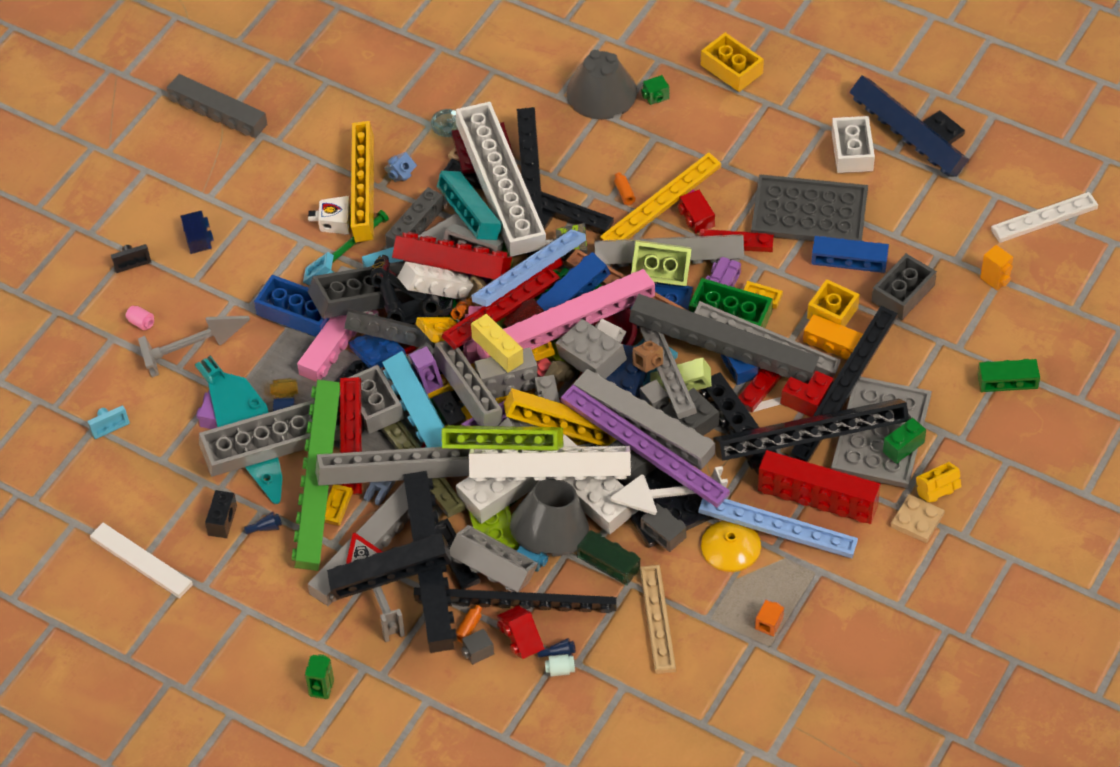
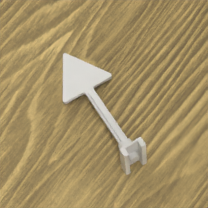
(640, 497)

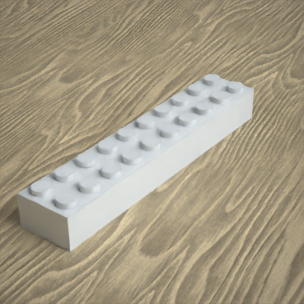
(500, 179)

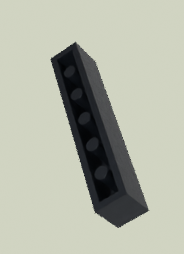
(389, 566)

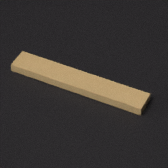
(657, 619)

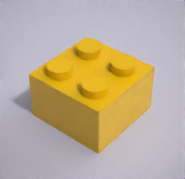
(834, 303)

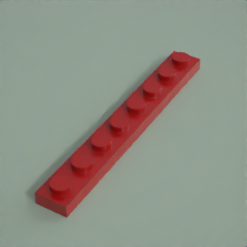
(538, 283)

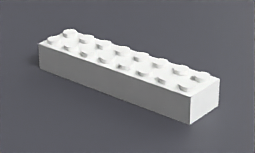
(561, 463)
(596, 496)

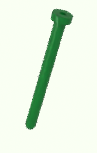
(381, 217)

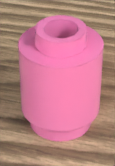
(140, 317)

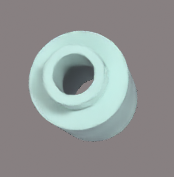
(560, 665)

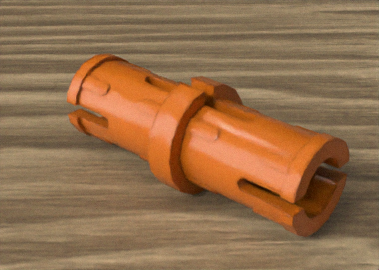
(462, 308)

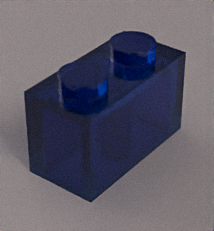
(196, 231)

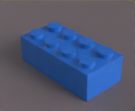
(289, 305)

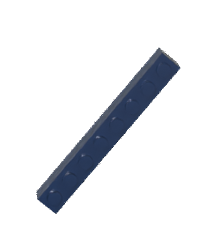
(909, 126)

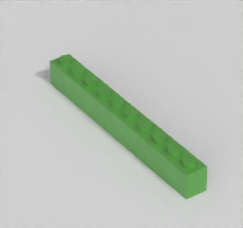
(314, 497)

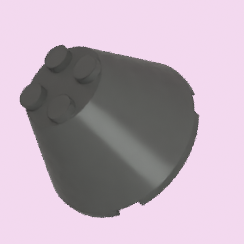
(601, 87)

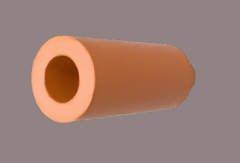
(624, 189)
(469, 623)

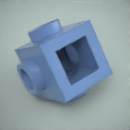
(400, 167)

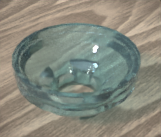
(443, 119)

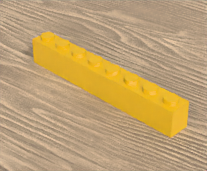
(362, 182)

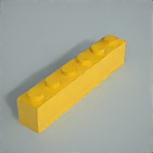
(549, 413)

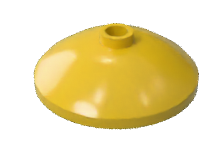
(727, 553)

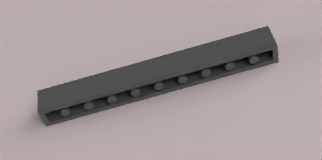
(723, 338)

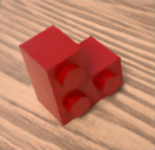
(806, 397)
(521, 629)

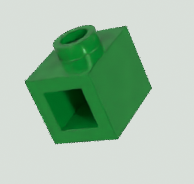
(655, 90)

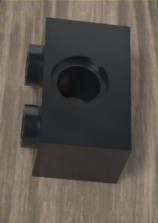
(221, 514)

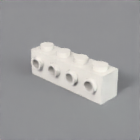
(435, 281)

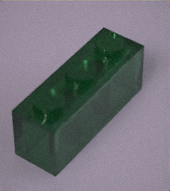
(608, 557)

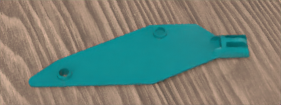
(235, 401)

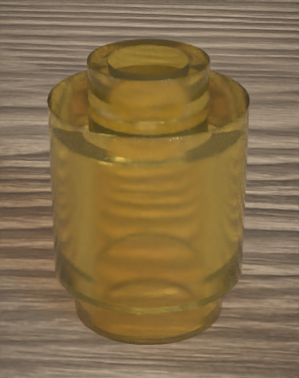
(284, 387)

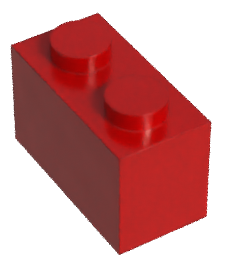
(696, 211)

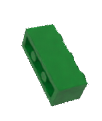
(1008, 375)

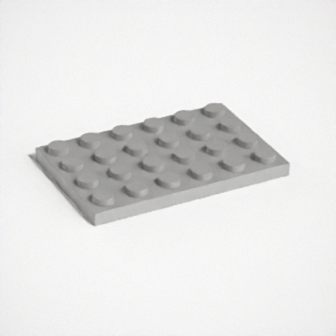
(862, 451)

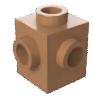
(647, 356)

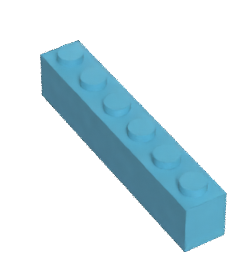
(414, 399)

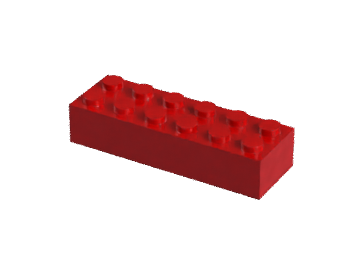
(450, 256)
(818, 487)

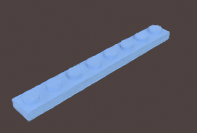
(528, 268)
(781, 526)

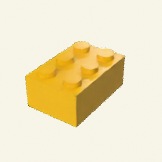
(732, 62)

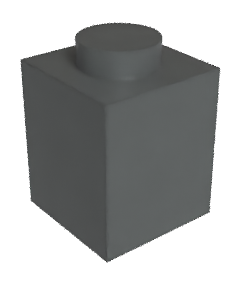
(477, 646)

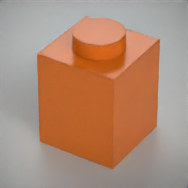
(769, 617)

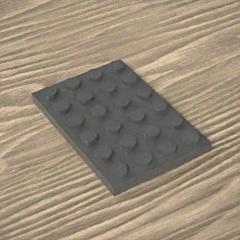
(809, 208)

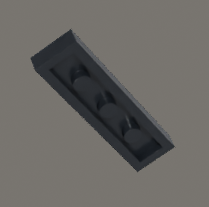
(463, 574)

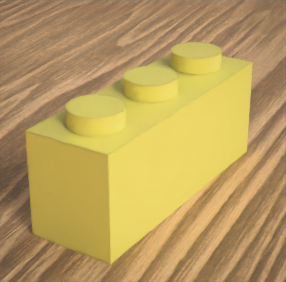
(497, 343)

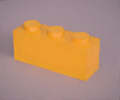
(831, 336)

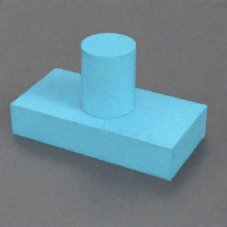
(319, 267)
(108, 421)

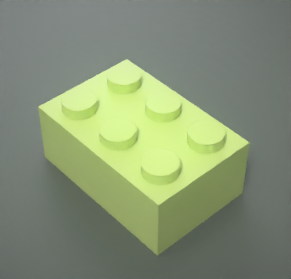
(662, 261)

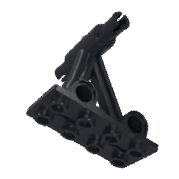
(410, 310)

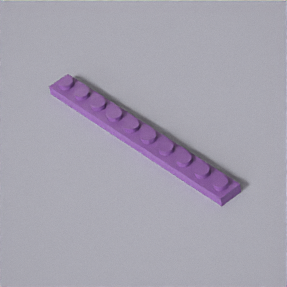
(645, 446)

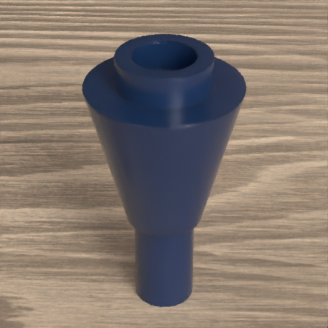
(267, 523)
(560, 648)

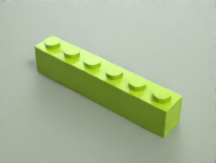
(502, 437)

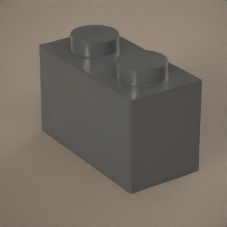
(664, 528)

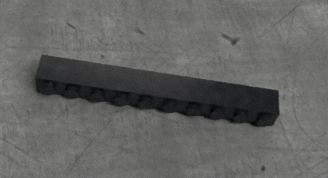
(811, 429)
(432, 584)

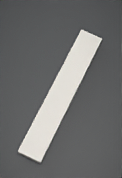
(1044, 217)
(141, 560)

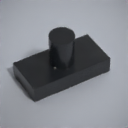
(130, 257)

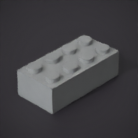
(492, 559)

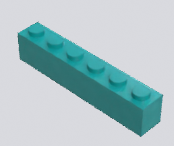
(469, 205)

